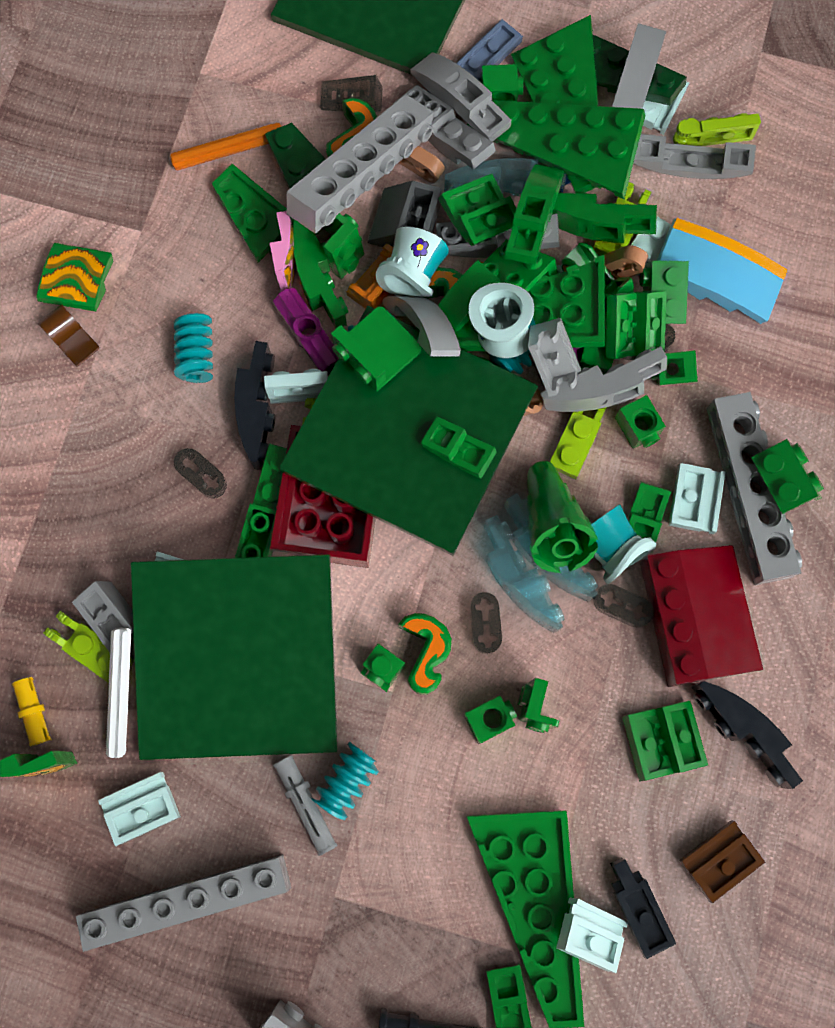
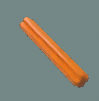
(221, 147)

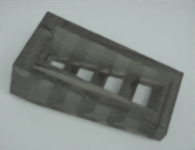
(351, 85)

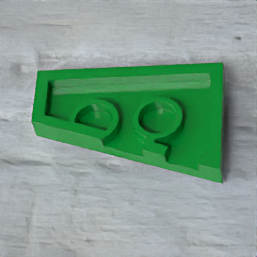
(250, 210)

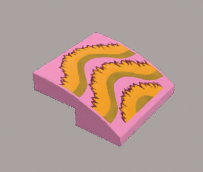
(283, 253)

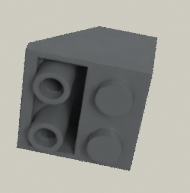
(404, 206)

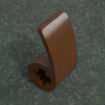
(69, 335)

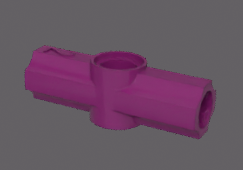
(298, 318)

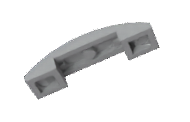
(639, 67)
(695, 161)
(436, 331)

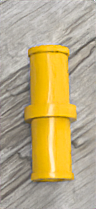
(31, 711)

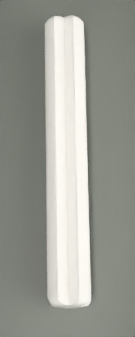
(118, 692)

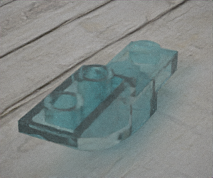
(508, 172)
(575, 582)
(525, 589)

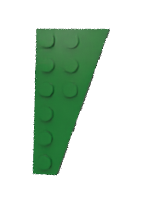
(562, 72)
(579, 139)
(571, 295)
(533, 881)

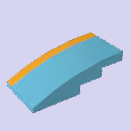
(724, 269)

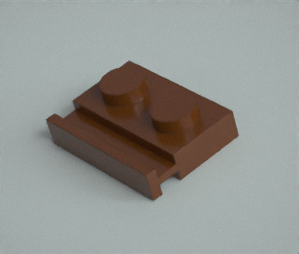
(722, 861)

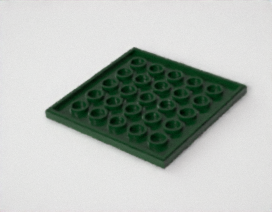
(382, 30)
(370, 450)
(234, 657)

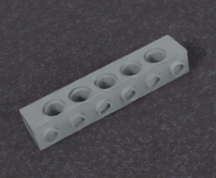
(359, 164)
(746, 504)
(183, 902)

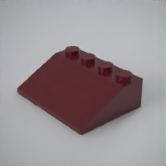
(319, 524)
(700, 614)

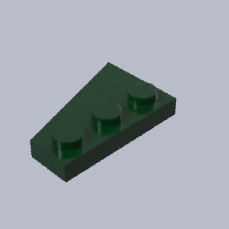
(293, 153)

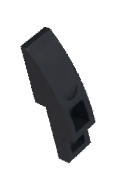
(252, 415)
(741, 720)

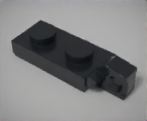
(641, 910)

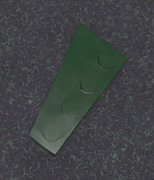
(610, 65)

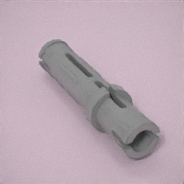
(307, 809)

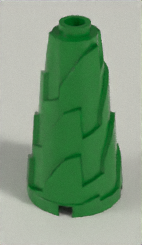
(556, 524)

